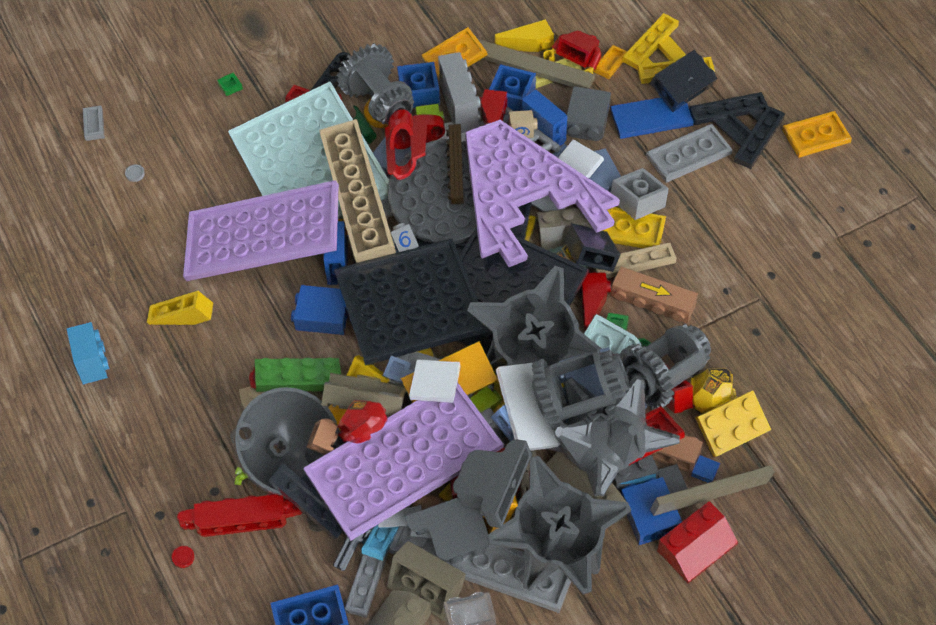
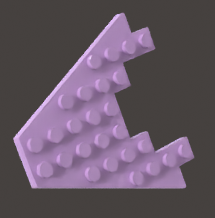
(515, 171)

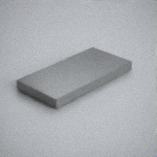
(689, 153)

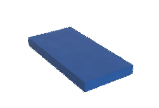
(648, 117)

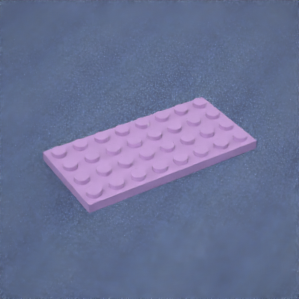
(262, 231)
(400, 462)

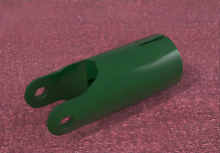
(365, 128)

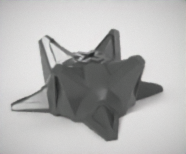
(533, 325)
(609, 437)
(558, 529)

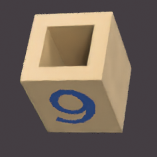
(523, 122)

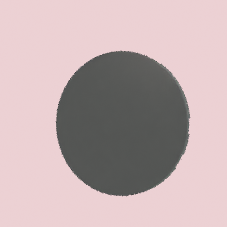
(424, 201)

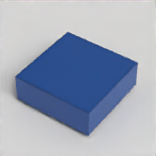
(705, 469)

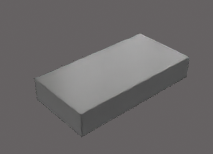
(93, 123)

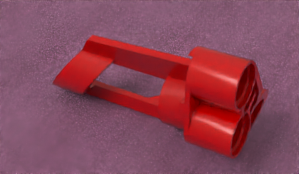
(409, 131)

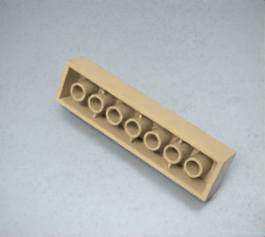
(357, 191)

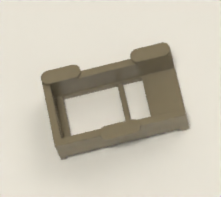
(345, 389)

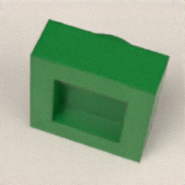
(229, 84)
(619, 320)

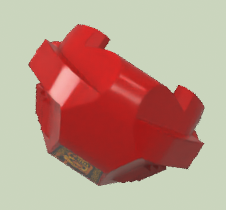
(362, 420)

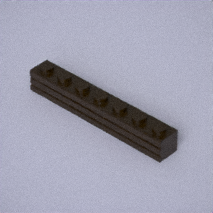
(455, 164)

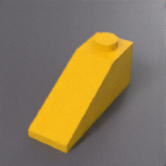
(527, 38)
(182, 310)

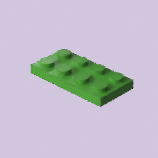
(303, 374)

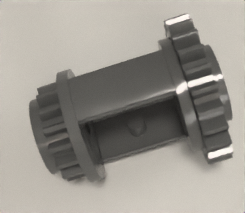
(368, 74)
(686, 348)
(550, 393)

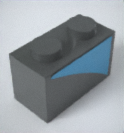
(636, 473)

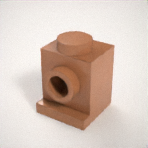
(323, 436)

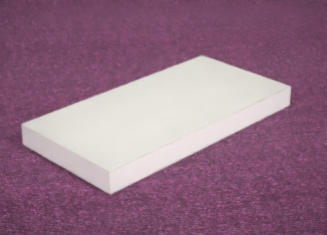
(579, 158)
(523, 409)

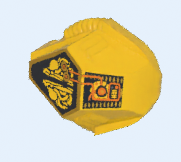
(712, 389)

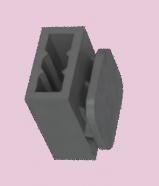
(588, 113)

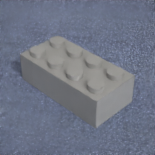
(459, 91)

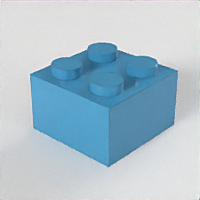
(88, 352)

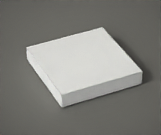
(435, 381)

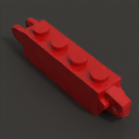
(238, 515)

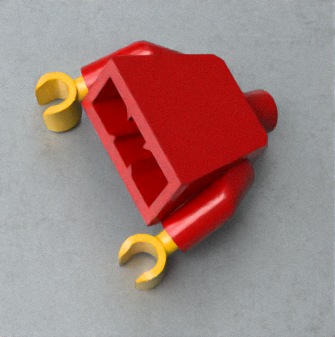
(578, 48)

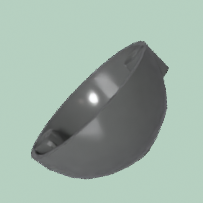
(280, 419)

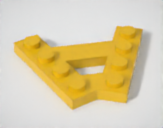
(656, 37)

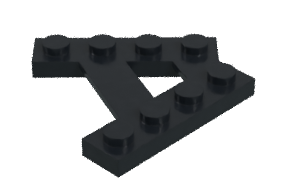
(725, 114)
(305, 497)

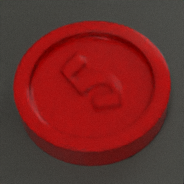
(183, 556)

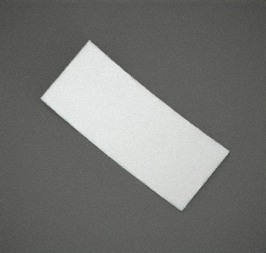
(399, 518)

